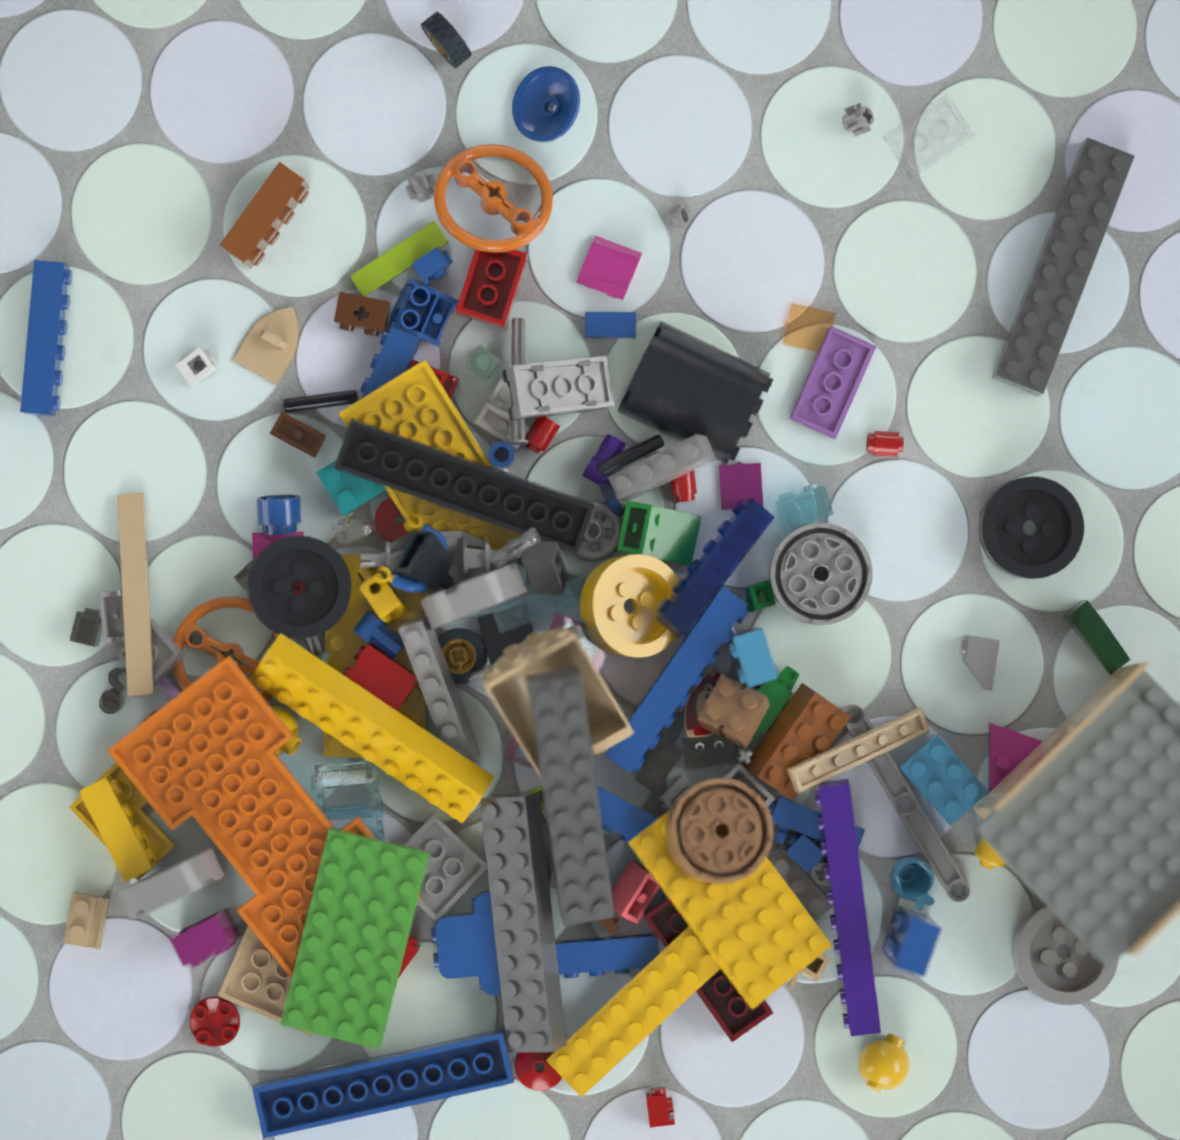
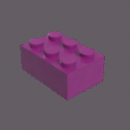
(205, 937)

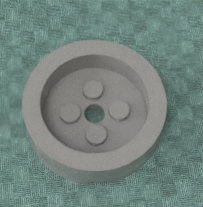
(794, 580)
(473, 596)
(171, 884)
(1040, 969)

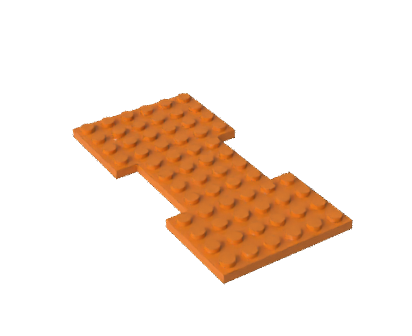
(217, 762)

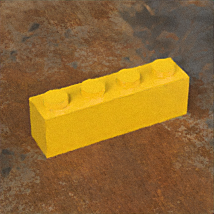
(118, 828)

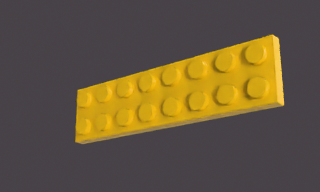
(634, 1012)

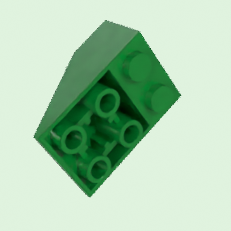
(659, 533)

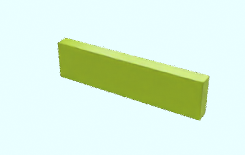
(398, 259)

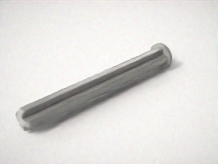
(518, 358)

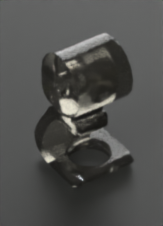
(112, 699)

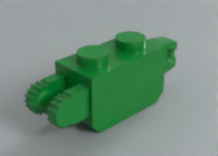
(778, 694)

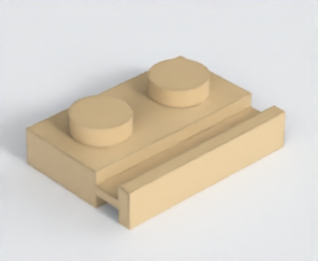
(86, 920)

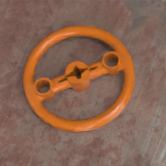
(493, 198)
(188, 626)

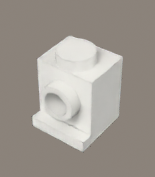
(188, 369)

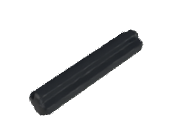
(320, 401)
(630, 455)

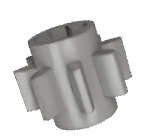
(857, 119)
(421, 186)

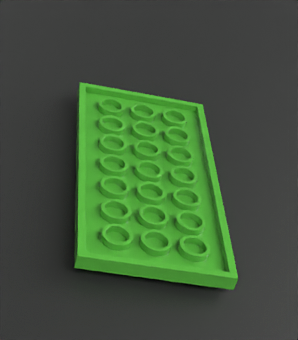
(354, 938)

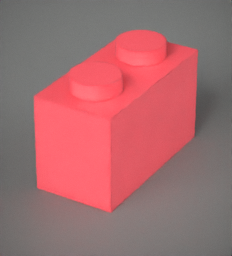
(634, 892)

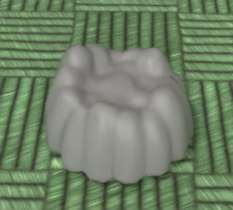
(679, 216)

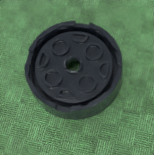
(1057, 524)
(325, 581)

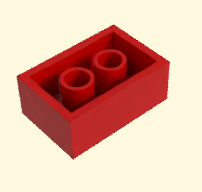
(492, 286)

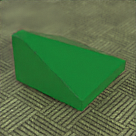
(759, 596)

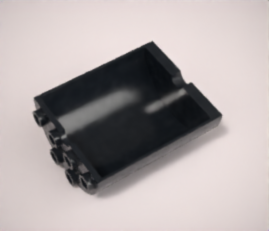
(695, 390)

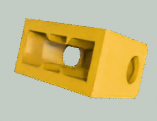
(385, 603)

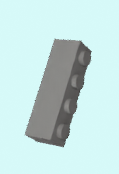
(662, 467)

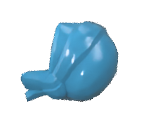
(912, 881)

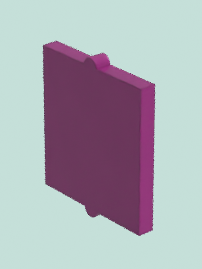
(740, 483)

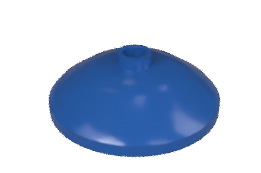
(535, 103)

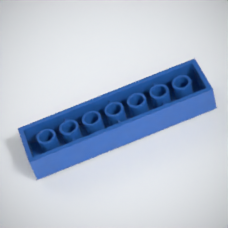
(677, 678)

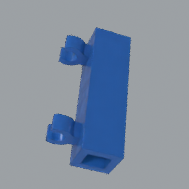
(798, 818)

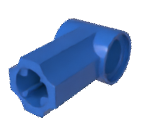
(375, 631)

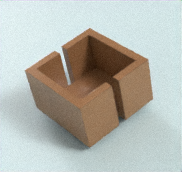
(735, 710)

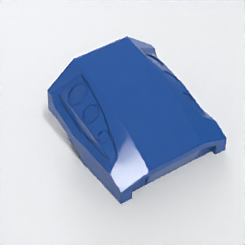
(422, 311)

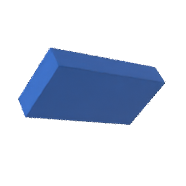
(610, 324)

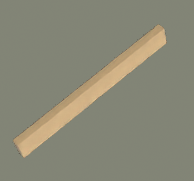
(135, 595)

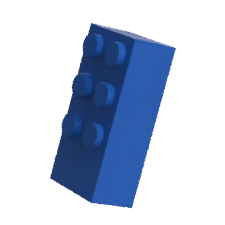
(911, 941)

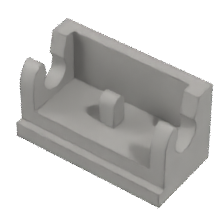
(112, 616)

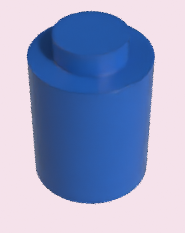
(502, 455)

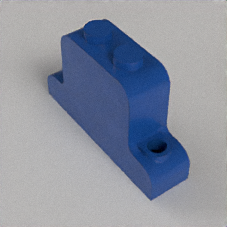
(468, 945)

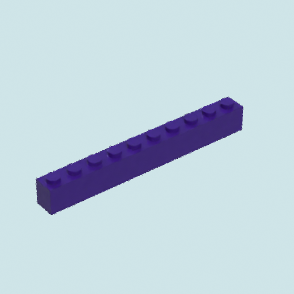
(849, 907)

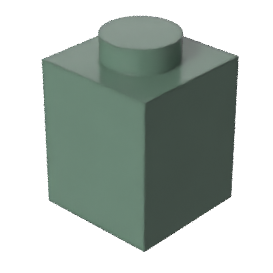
(483, 363)

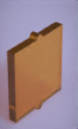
(807, 327)

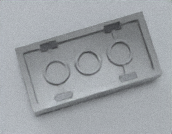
(559, 387)

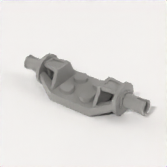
(466, 561)

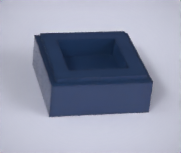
(611, 499)

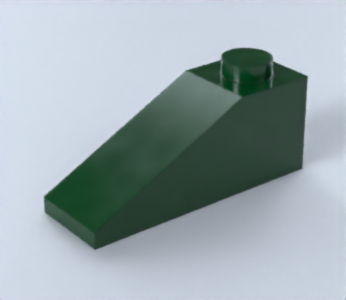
(1096, 636)

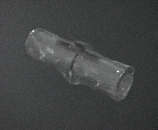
(501, 556)

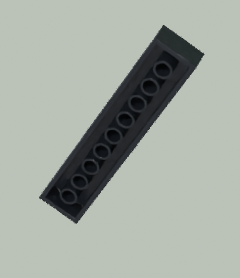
(463, 484)

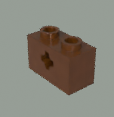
(351, 304)

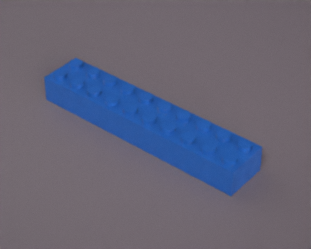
(383, 1083)

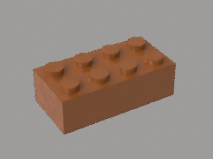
(265, 215)
(800, 732)

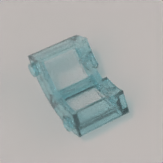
(350, 792)

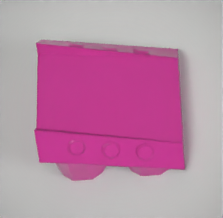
(609, 268)

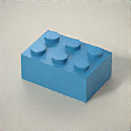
(753, 657)
(942, 779)

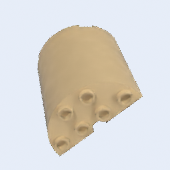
(544, 653)

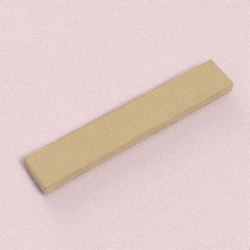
(858, 750)

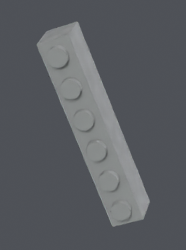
(438, 686)

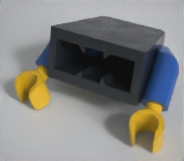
(423, 562)

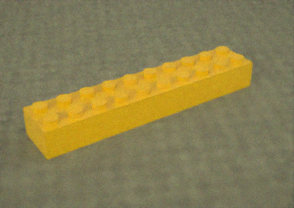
(371, 728)

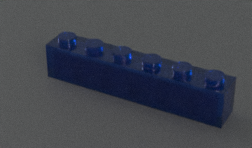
(714, 567)

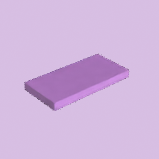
(832, 382)

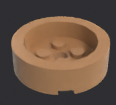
(699, 849)

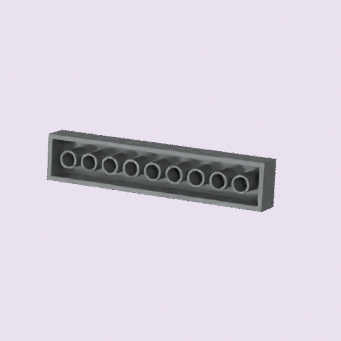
(1063, 266)
(570, 795)
(523, 922)

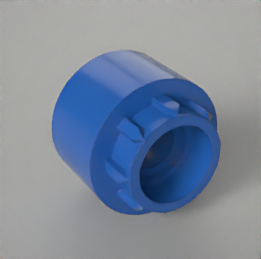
(279, 513)

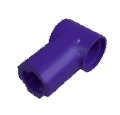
(609, 447)

